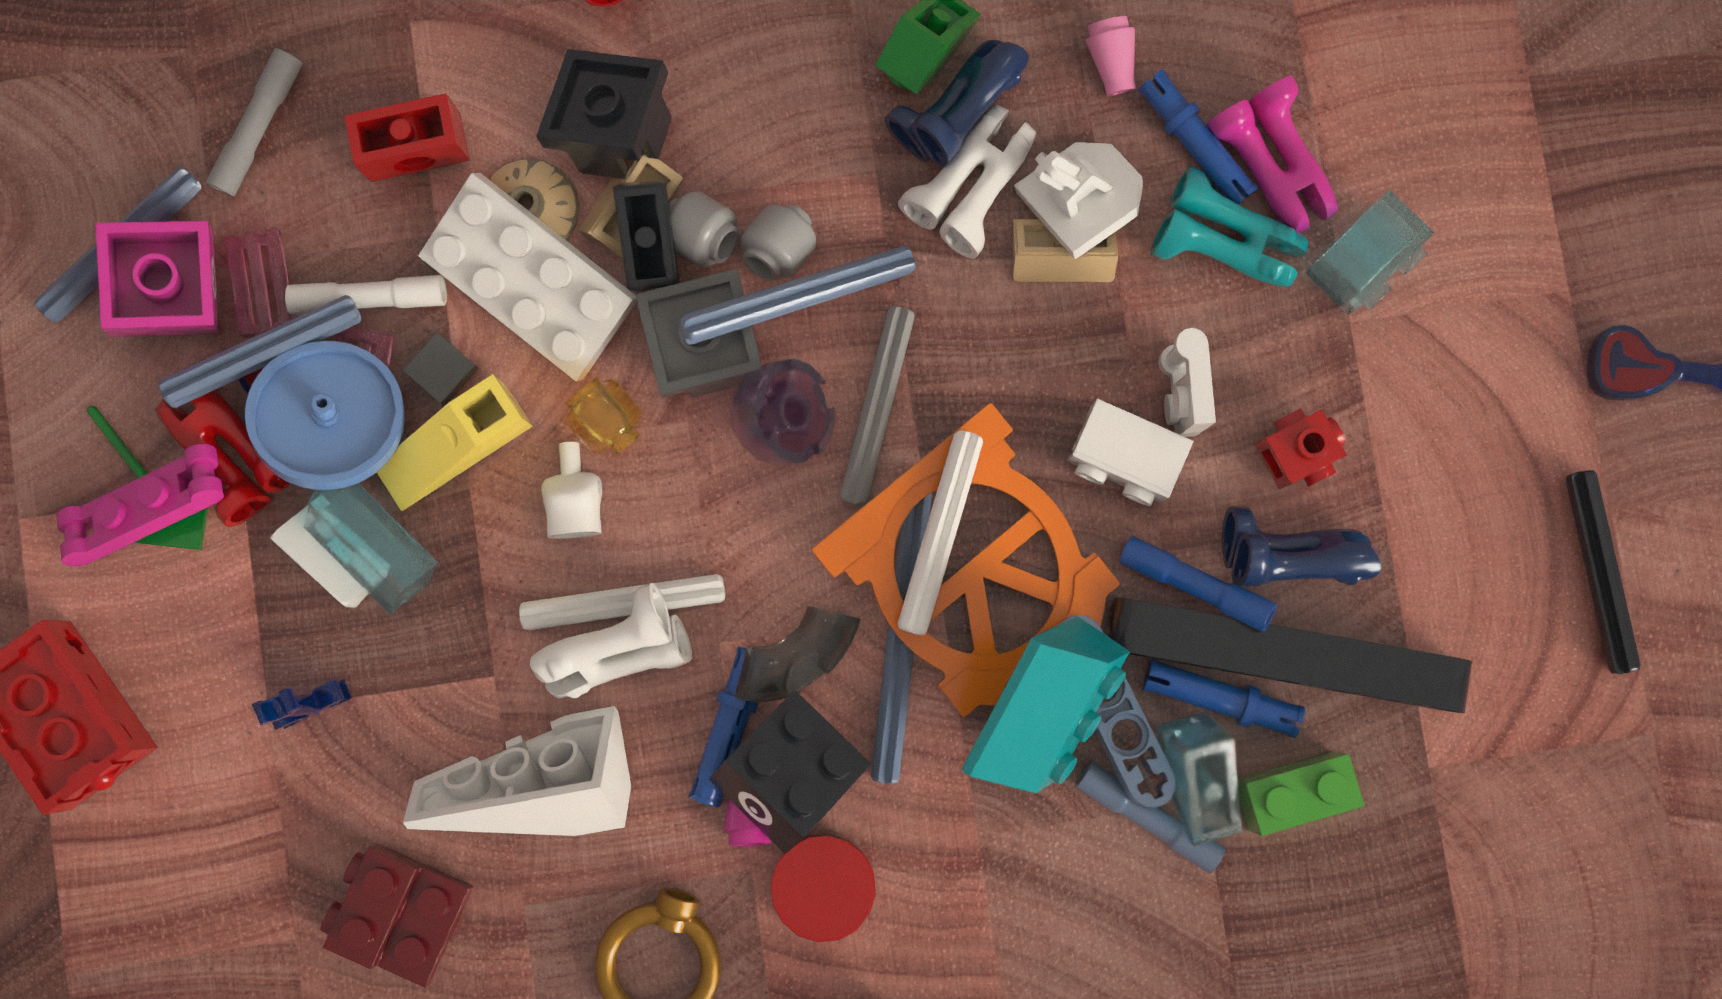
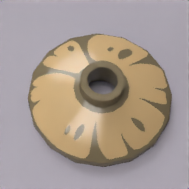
(548, 186)

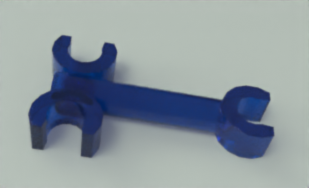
(290, 709)

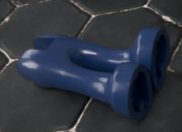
(977, 85)
(1320, 554)

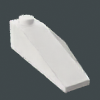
(549, 785)

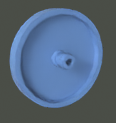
(325, 415)

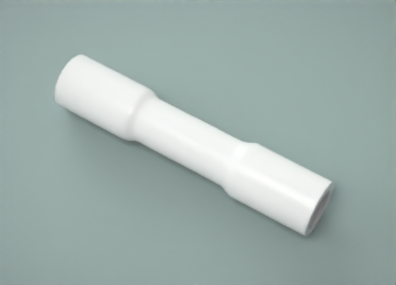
(400, 293)

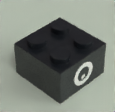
(790, 772)

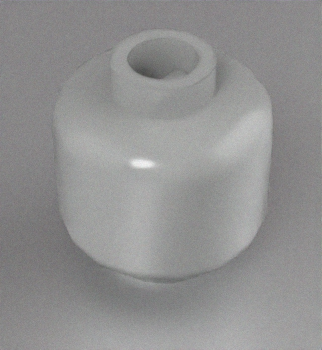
(703, 229)
(778, 242)

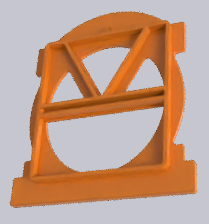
(866, 551)

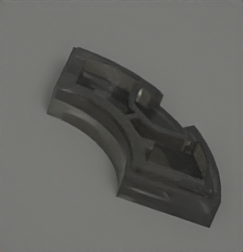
(799, 658)

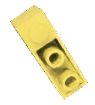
(453, 441)

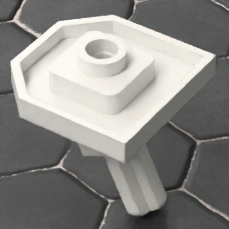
(1082, 194)

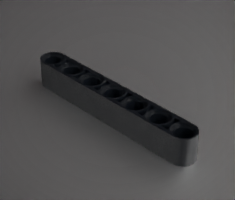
(1291, 655)

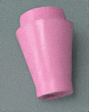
(1113, 52)

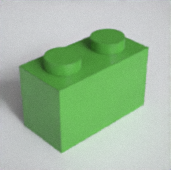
(1299, 793)

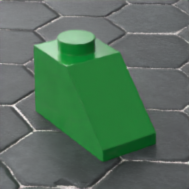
(925, 41)

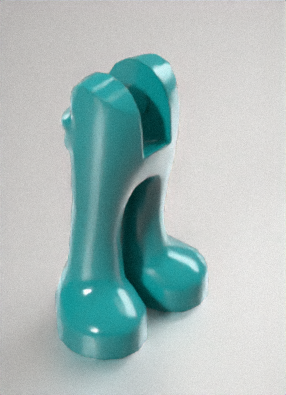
(1183, 233)

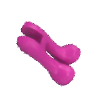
(1303, 173)

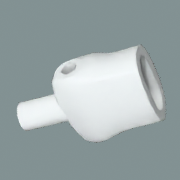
(572, 498)

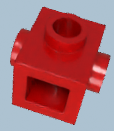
(1285, 449)

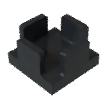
(606, 111)

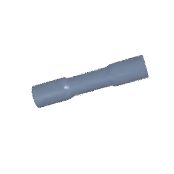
(1108, 791)

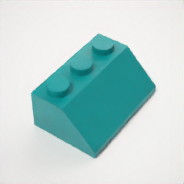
(1048, 707)

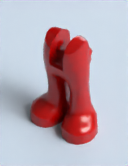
(216, 417)

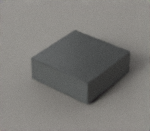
(440, 369)

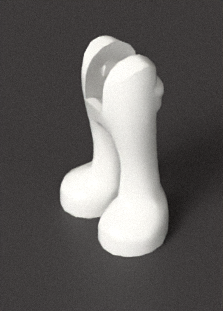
(964, 225)
(637, 644)

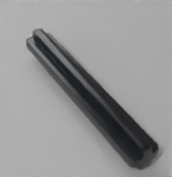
(1603, 572)

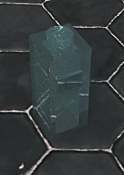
(369, 544)

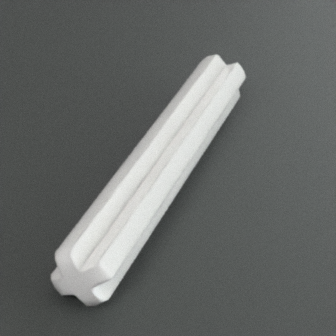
(940, 533)
(618, 602)

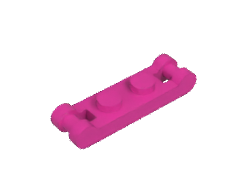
(140, 507)

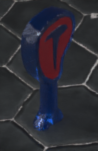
(1628, 367)

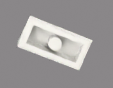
(318, 561)

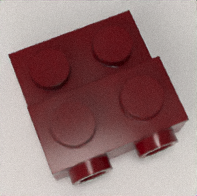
(395, 914)

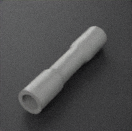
(240, 149)

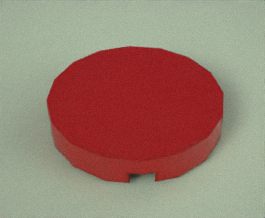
(823, 888)

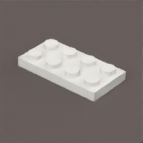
(528, 276)

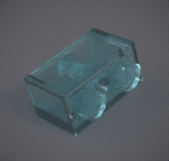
(1369, 253)

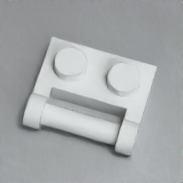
(1191, 397)

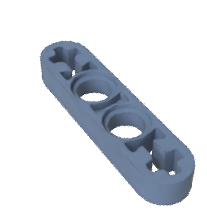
(1125, 706)

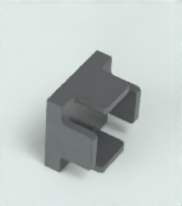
(705, 365)

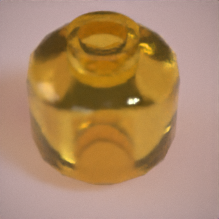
(603, 416)

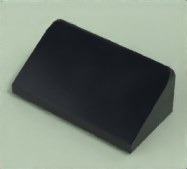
(646, 234)

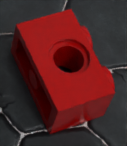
(407, 137)

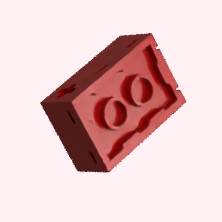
(64, 718)

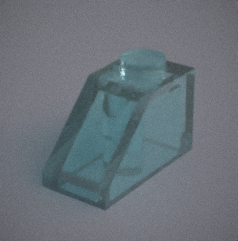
(1204, 776)

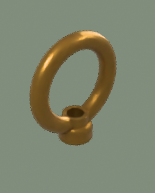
(675, 913)

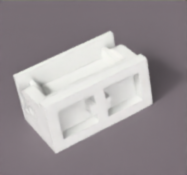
(1129, 453)

